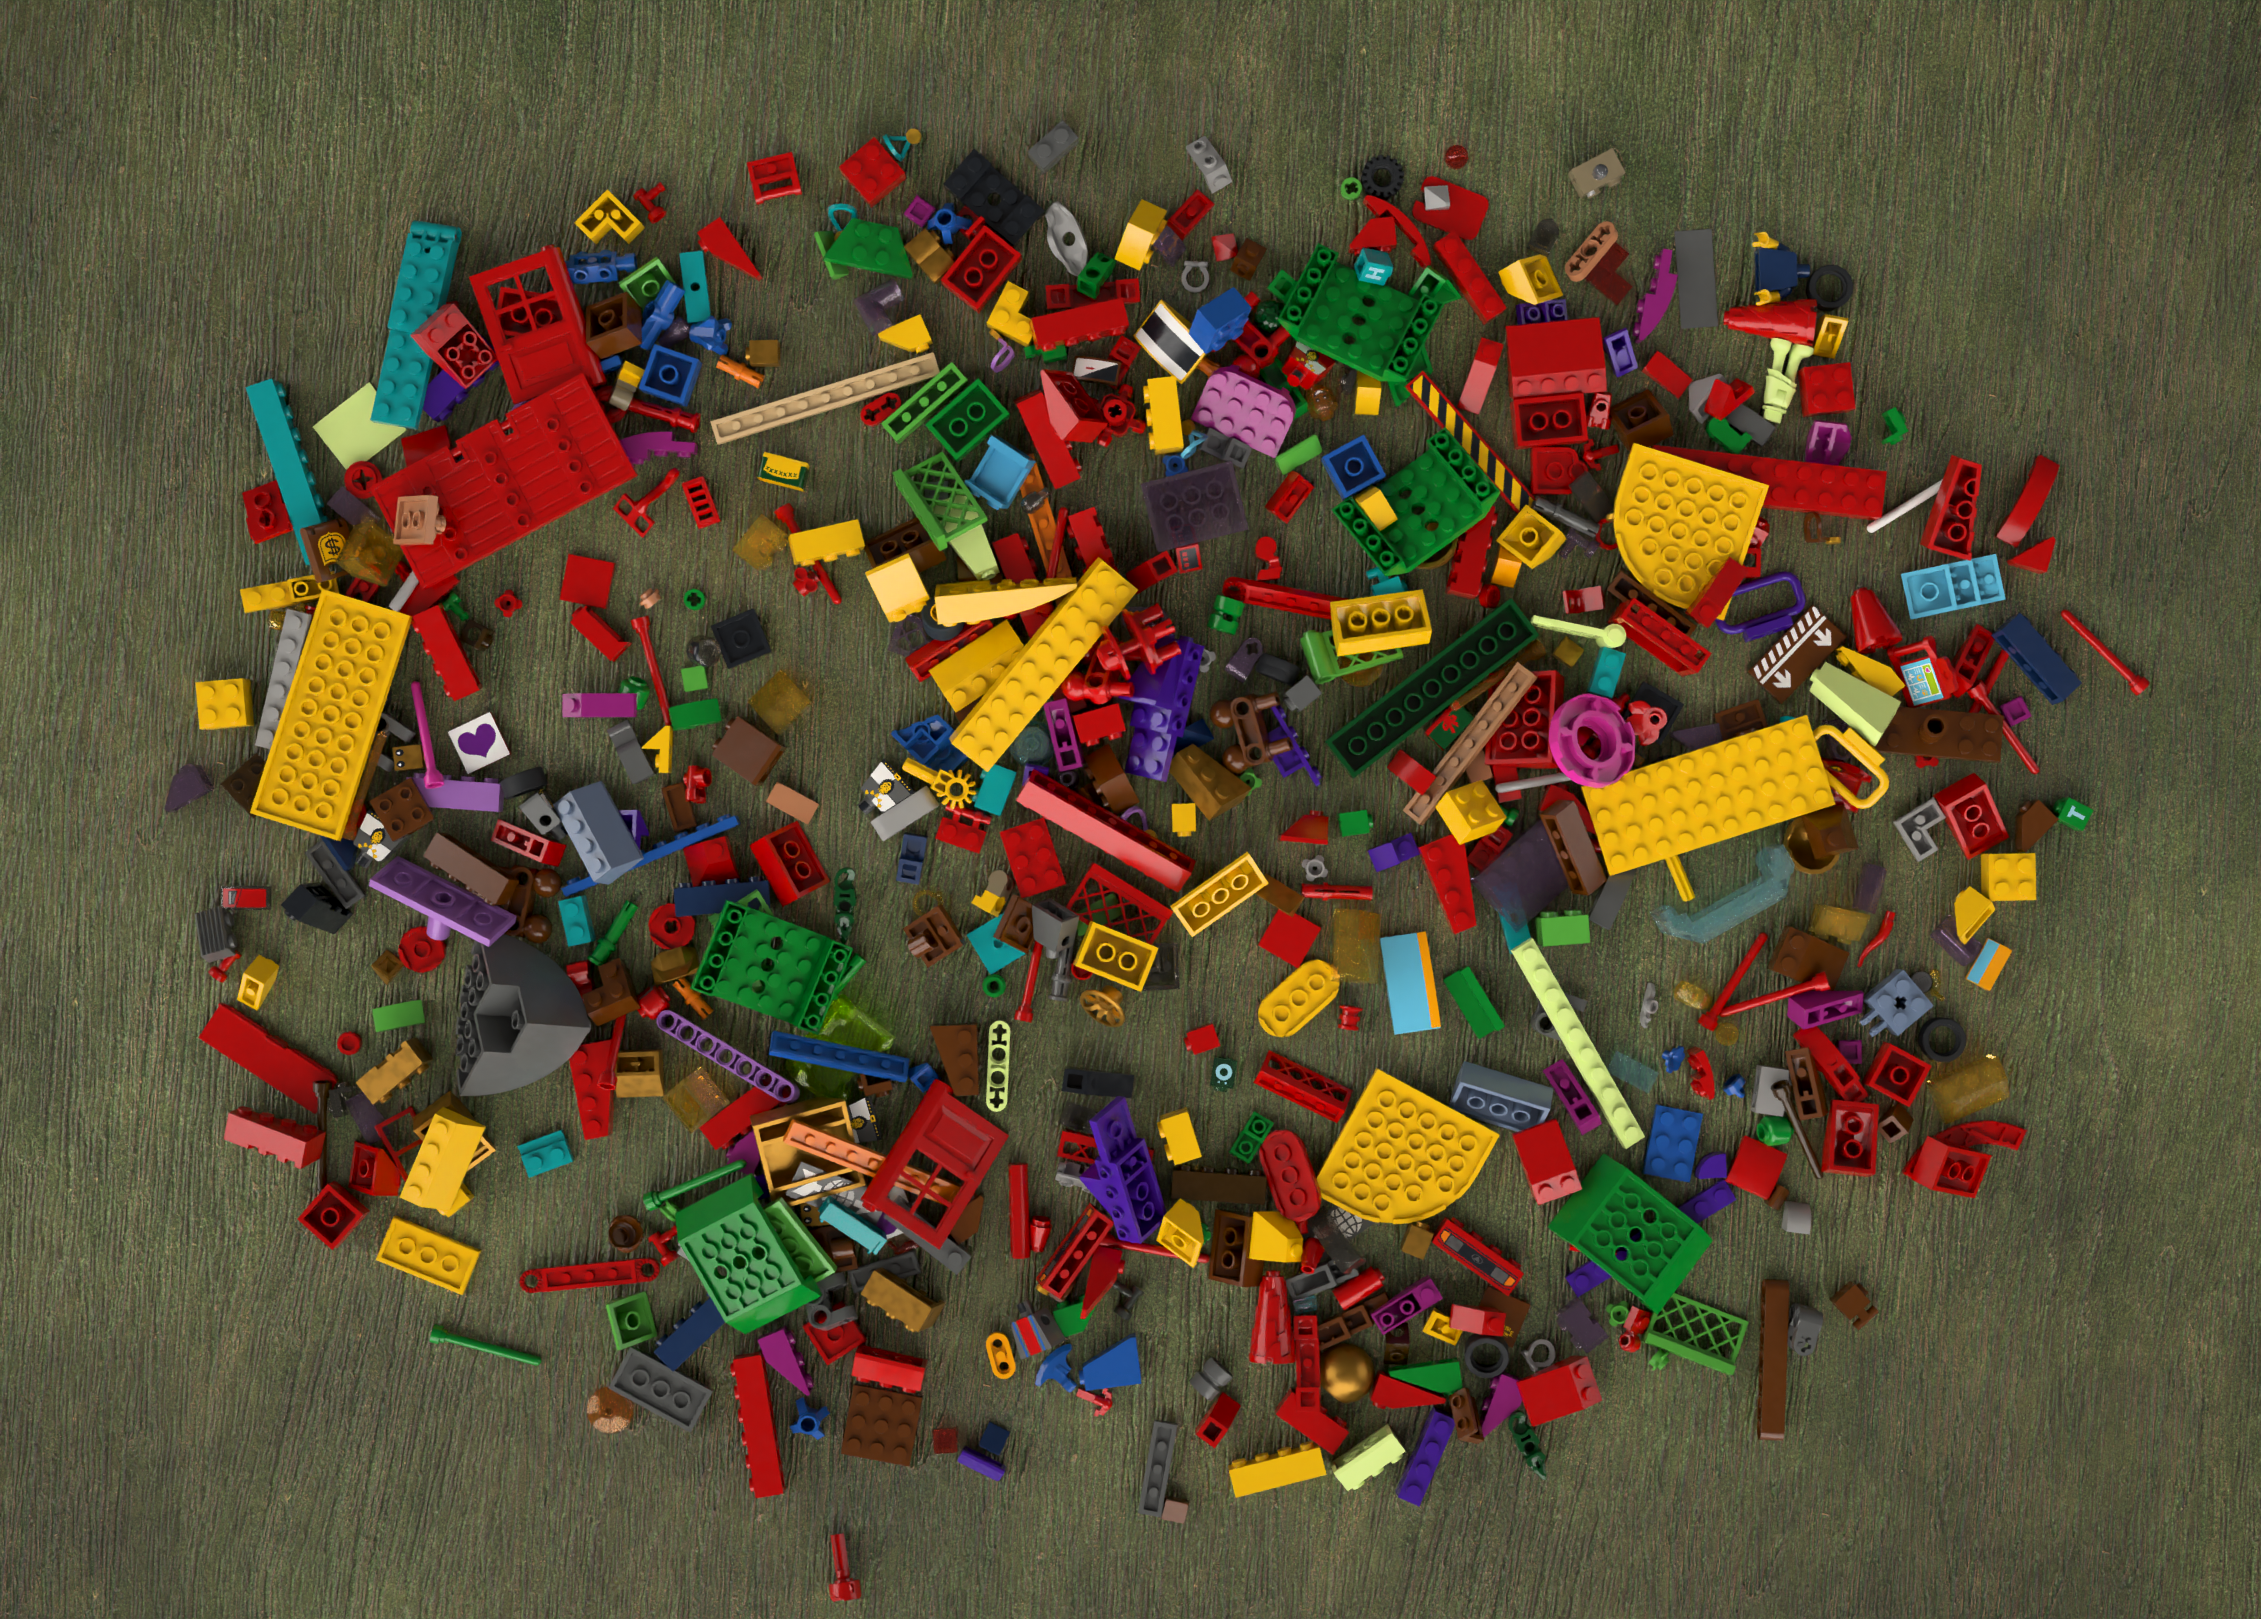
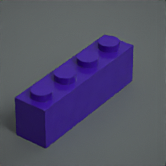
(445, 392)
(1425, 1456)

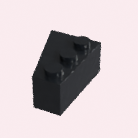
(316, 907)

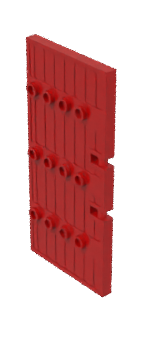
(512, 482)

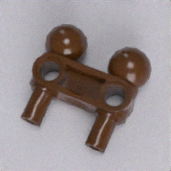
(1250, 731)
(543, 882)

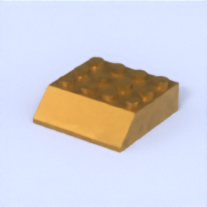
(782, 1160)

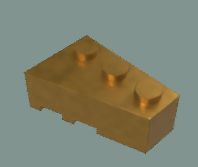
(1207, 782)
(395, 1071)

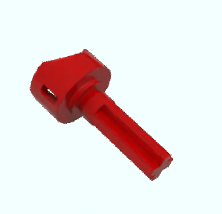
(844, 1587)

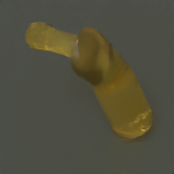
(1936, 984)

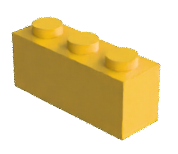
(826, 543)

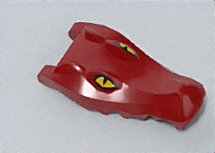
(1849, 776)

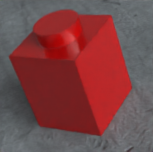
(1201, 1039)

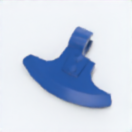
(1056, 1368)

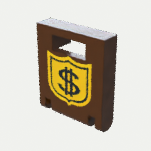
(323, 546)

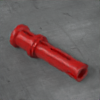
(675, 416)

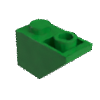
(1068, 1315)

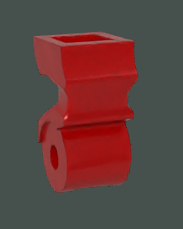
(1264, 551)
(578, 973)

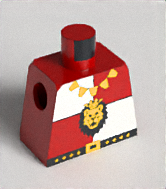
(1306, 366)

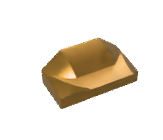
(674, 964)

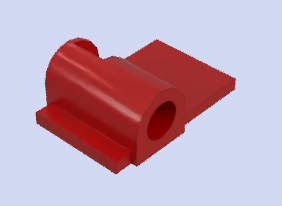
(266, 512)

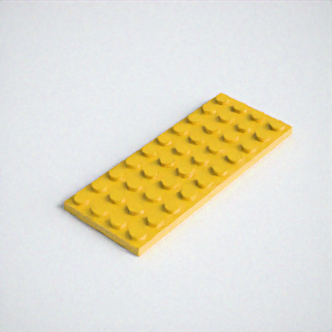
(331, 715)
(1709, 795)

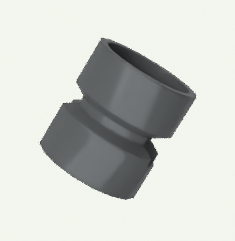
(1212, 1377)

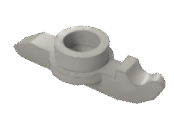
(1649, 1005)

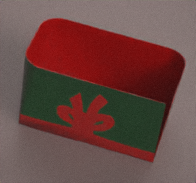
(1448, 727)

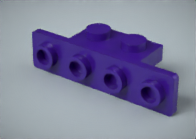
(1295, 759)

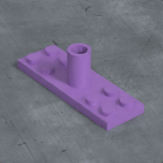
(442, 902)

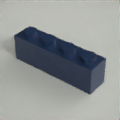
(2036, 658)
(712, 897)
(689, 1334)

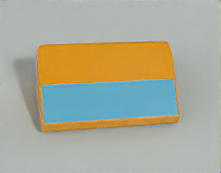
(1988, 964)

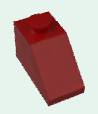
(1477, 1319)

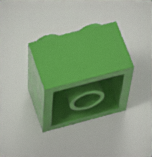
(1562, 929)

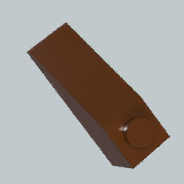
(1806, 1084)

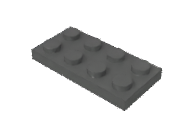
(661, 1390)

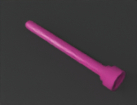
(432, 778)

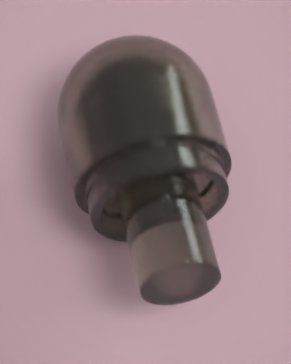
(1034, 500)

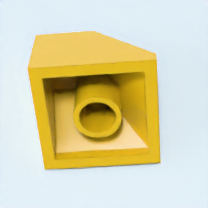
(1531, 280)
(1531, 538)
(1182, 1232)
(1275, 1238)

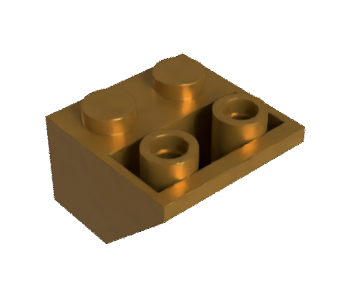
(639, 1073)

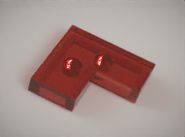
(1606, 279)

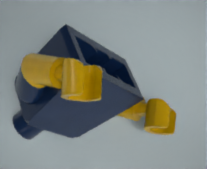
(1775, 269)

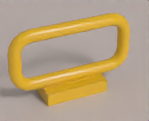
(1865, 754)

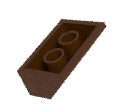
(901, 540)
(1231, 1250)

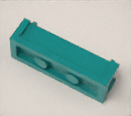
(852, 1225)

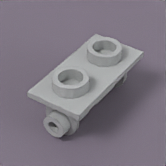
(1070, 1175)

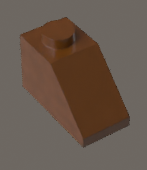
(2032, 824)

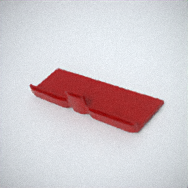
(265, 1055)

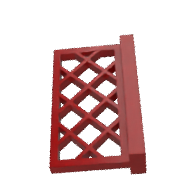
(1123, 890)

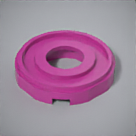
(1614, 733)

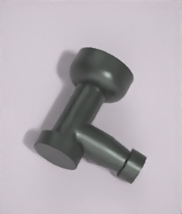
(1132, 1295)

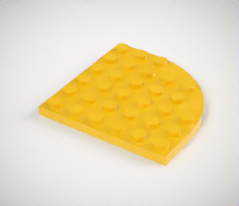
(1682, 522)
(1402, 1154)

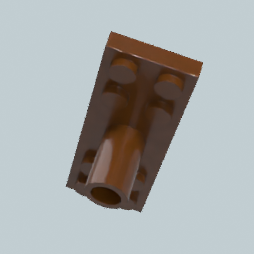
(1957, 737)

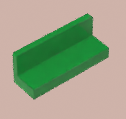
(1473, 1002)

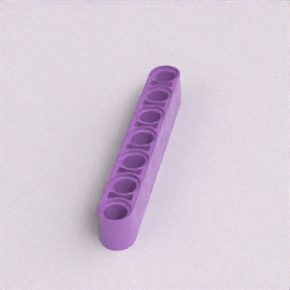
(717, 1053)

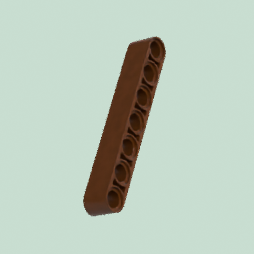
(1773, 1359)

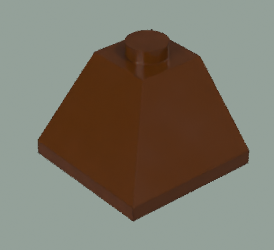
(1829, 831)

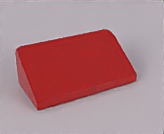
(1289, 496)

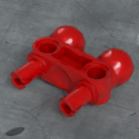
(1252, 341)
(1098, 684)

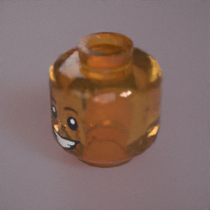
(1321, 402)

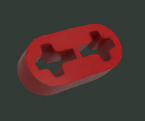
(878, 404)

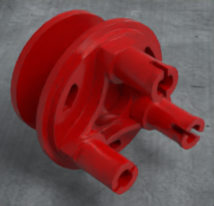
(1142, 639)

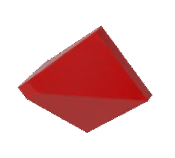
(1224, 247)

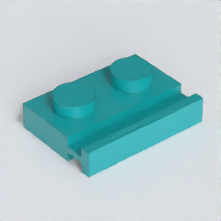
(545, 1153)

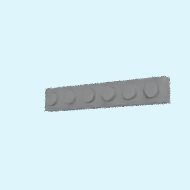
(289, 650)

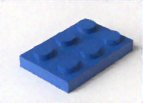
(1672, 1143)

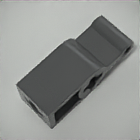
(630, 753)

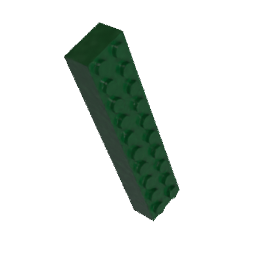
(1431, 688)

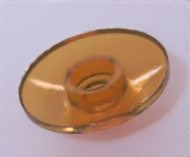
(1362, 677)
(620, 1405)

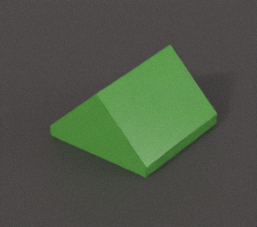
(646, 282)
(631, 1319)

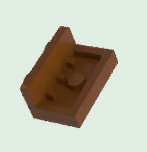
(1466, 1416)

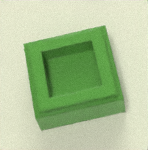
(694, 678)

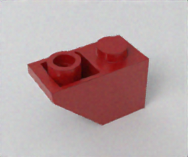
(1376, 235)
(1152, 572)
(1217, 1420)

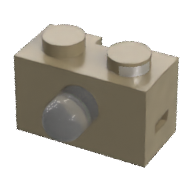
(1597, 173)

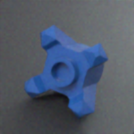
(948, 223)
(711, 334)
(809, 1419)

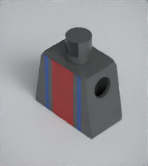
(1035, 1330)

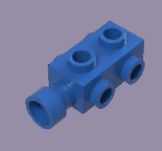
(597, 268)

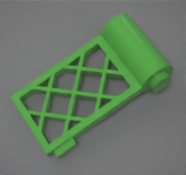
(1324, 664)

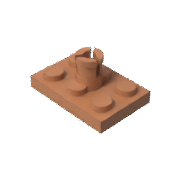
(418, 520)

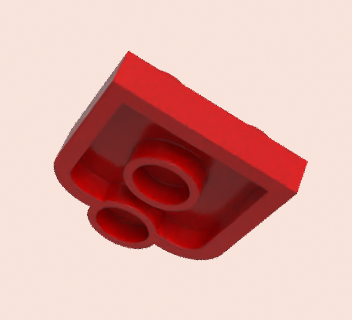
(1554, 470)

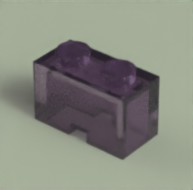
(1575, 1319)

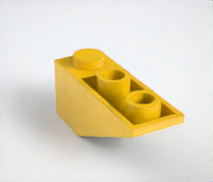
(1870, 671)

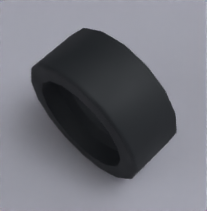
(1846, 281)
(523, 782)
(1955, 1052)
(1481, 1370)

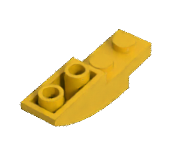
(285, 593)

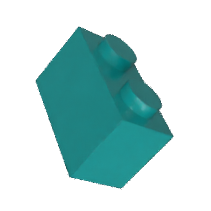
(1605, 672)
(994, 789)
(577, 920)

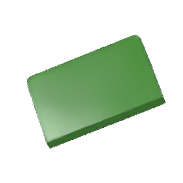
(825, 240)
(1298, 454)

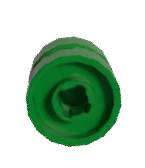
(1229, 607)

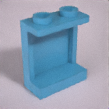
(1000, 473)

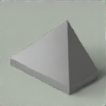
(1699, 393)

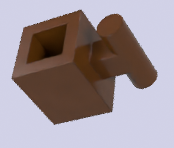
(1851, 1302)

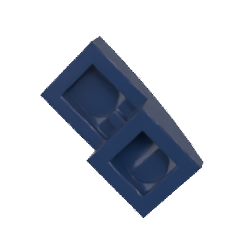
(911, 858)

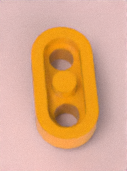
(1000, 1354)

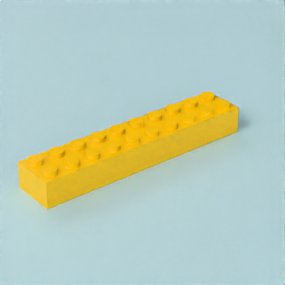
(1042, 664)

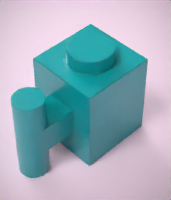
(1385, 585)

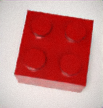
(872, 172)
(1826, 389)
(1100, 724)
(1896, 1074)
(333, 1215)

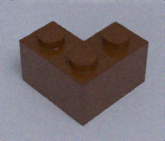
(1110, 780)
(614, 997)

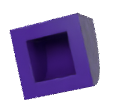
(1712, 1166)

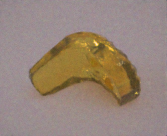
(276, 618)
(1692, 996)

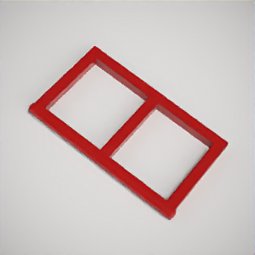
(394, 1155)

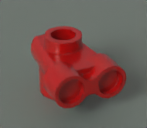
(1599, 415)
(805, 581)
(696, 780)

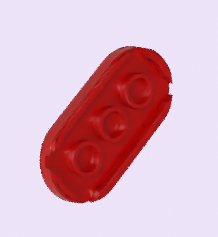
(1290, 1175)

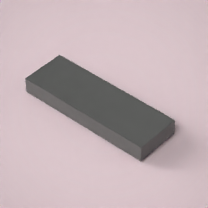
(339, 881)
(900, 1265)

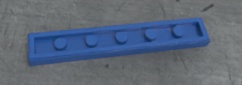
(839, 1056)

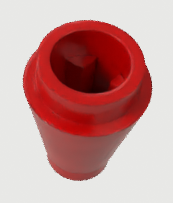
(1039, 1232)
(1311, 1255)

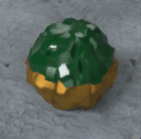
(1266, 316)

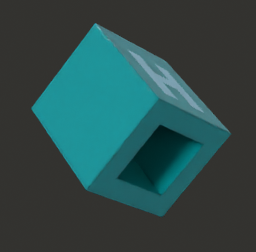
(1373, 266)

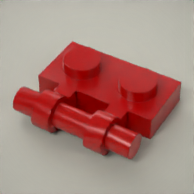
(960, 834)

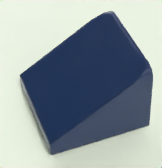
(994, 1438)

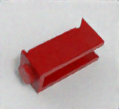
(599, 633)

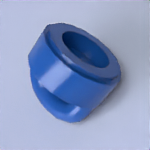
(1734, 1085)

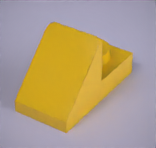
(664, 741)
(1438, 1326)

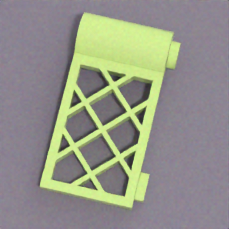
(1609, 636)

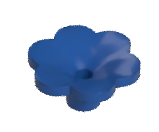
(1673, 1058)

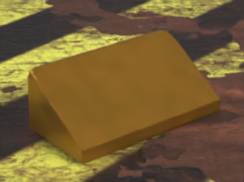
(1280, 896)

